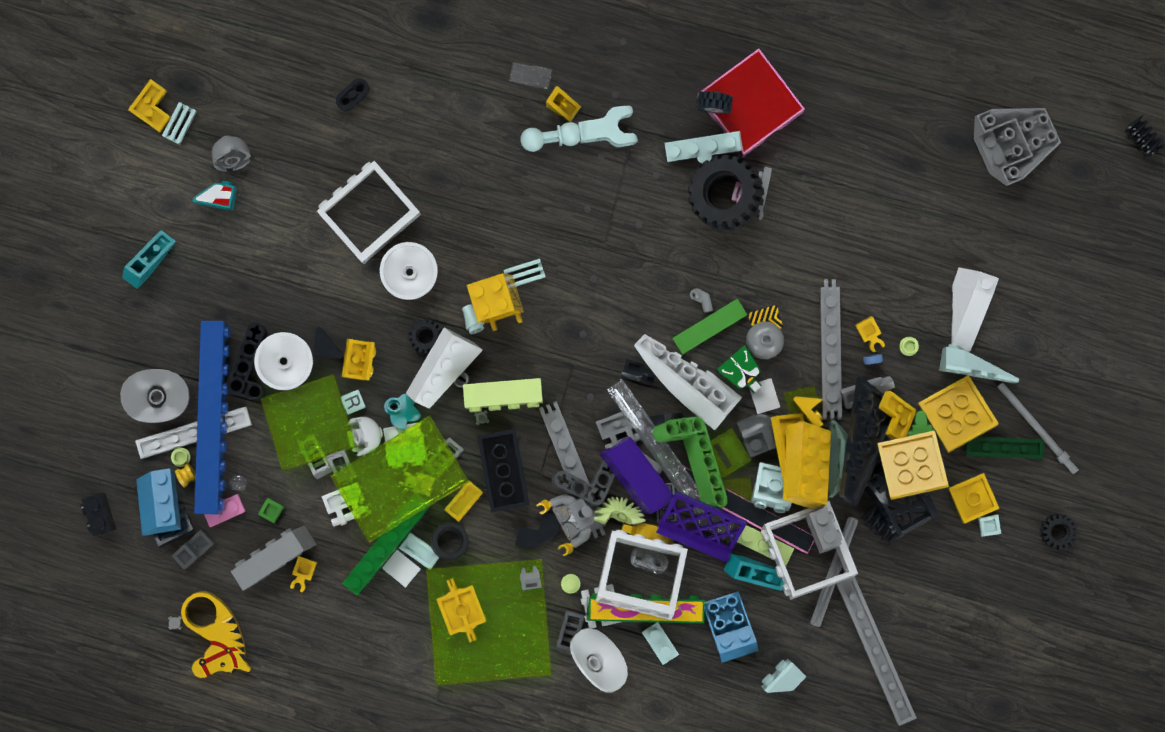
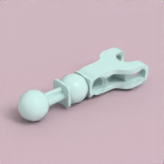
(586, 131)

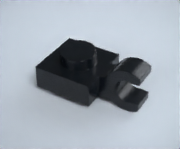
(636, 371)

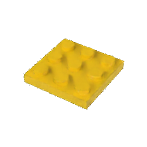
(958, 414)
(912, 465)

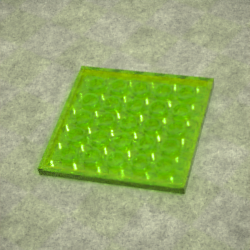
(515, 632)

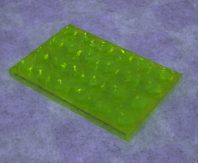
(399, 478)

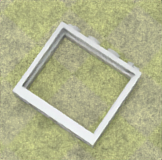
(390, 234)
(842, 550)
(633, 603)

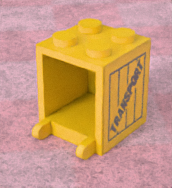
(495, 299)

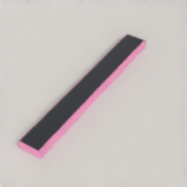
(758, 517)

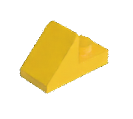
(806, 405)

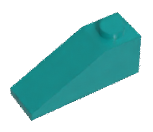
(148, 259)
(753, 572)

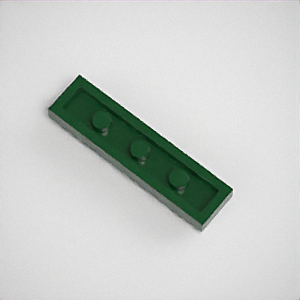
(1005, 447)

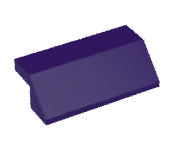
(637, 475)

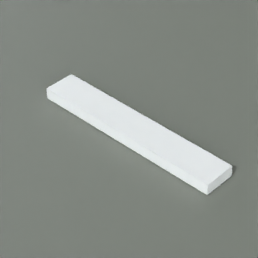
(187, 434)

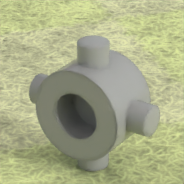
(481, 417)
(175, 622)

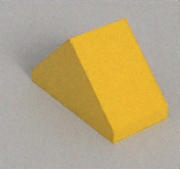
(562, 104)

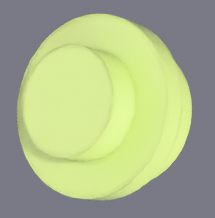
(909, 346)
(180, 457)
(570, 583)

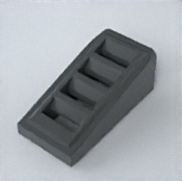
(569, 615)

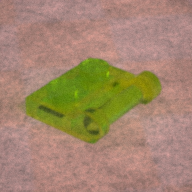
(733, 451)

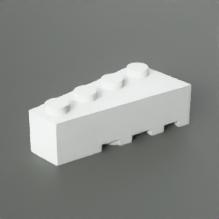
(442, 367)

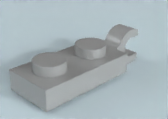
(765, 177)

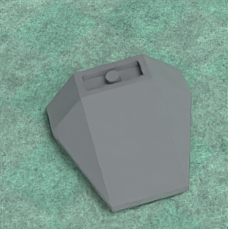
(1014, 141)

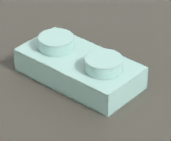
(660, 643)

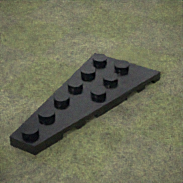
(866, 429)

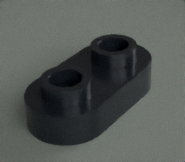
(352, 95)

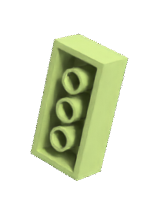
(503, 393)

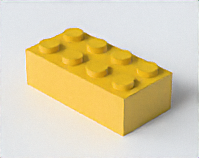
(807, 465)

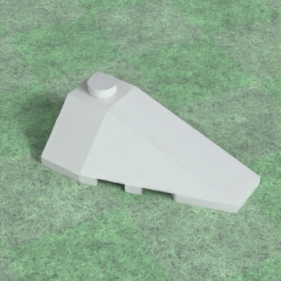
(971, 299)

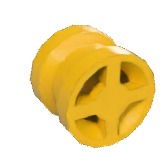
(185, 475)

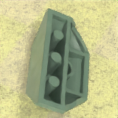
(837, 455)

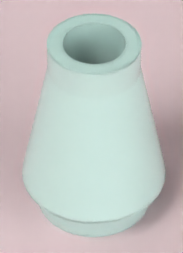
(471, 322)

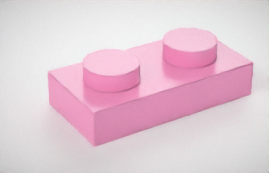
(233, 508)

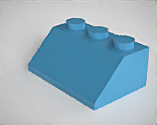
(158, 502)

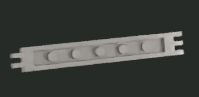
(830, 350)
(567, 454)

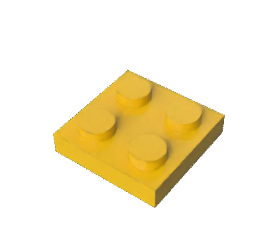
(973, 498)

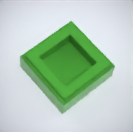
(271, 510)

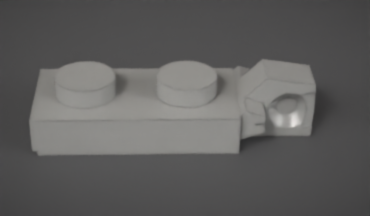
(879, 383)

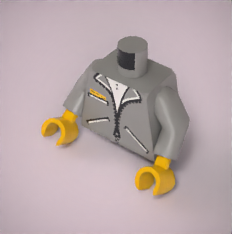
(573, 517)

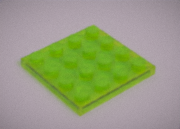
(308, 422)

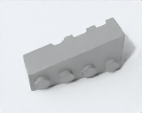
(273, 557)

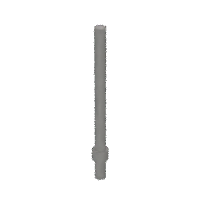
(1062, 456)

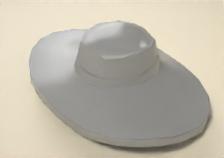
(154, 396)

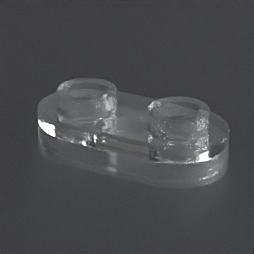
(649, 559)

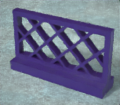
(694, 537)

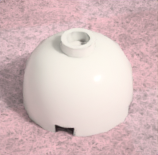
(366, 434)

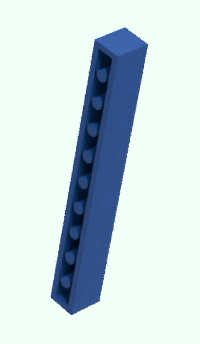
(211, 418)

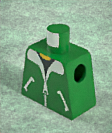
(741, 370)

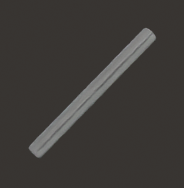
(834, 570)

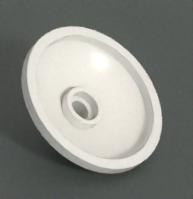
(405, 257)
(298, 361)

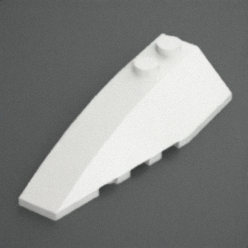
(694, 388)

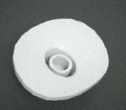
(599, 660)

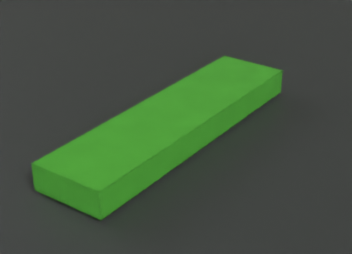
(709, 326)

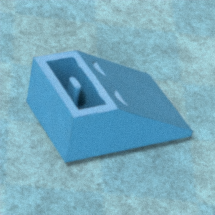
(730, 627)

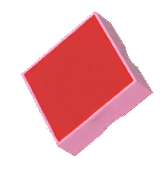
(759, 103)

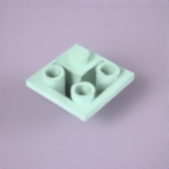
(785, 678)

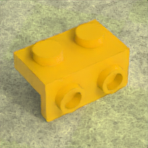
(358, 359)

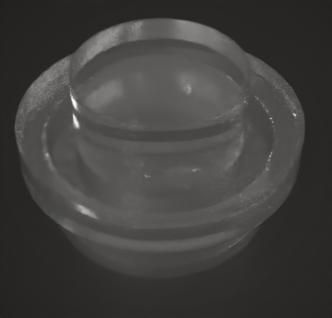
(238, 483)

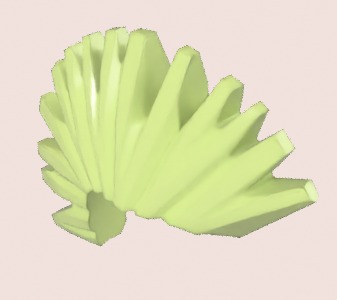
(619, 511)

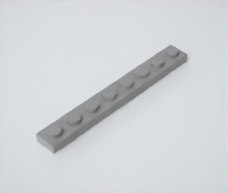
(876, 651)

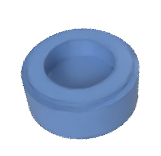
(873, 359)

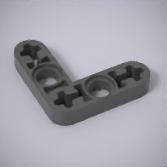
(588, 489)

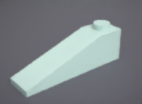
(964, 363)

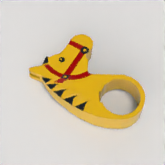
(226, 639)

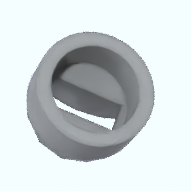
(459, 382)

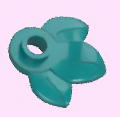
(404, 413)

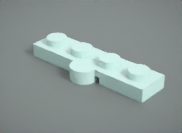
(703, 147)

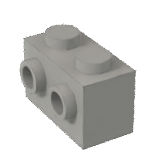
(823, 530)

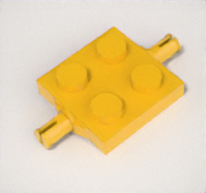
(461, 610)

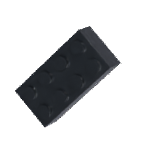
(503, 470)

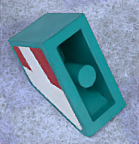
(218, 195)

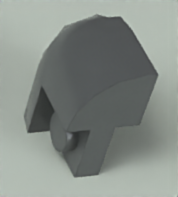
(757, 434)

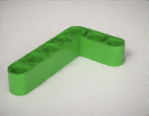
(700, 455)

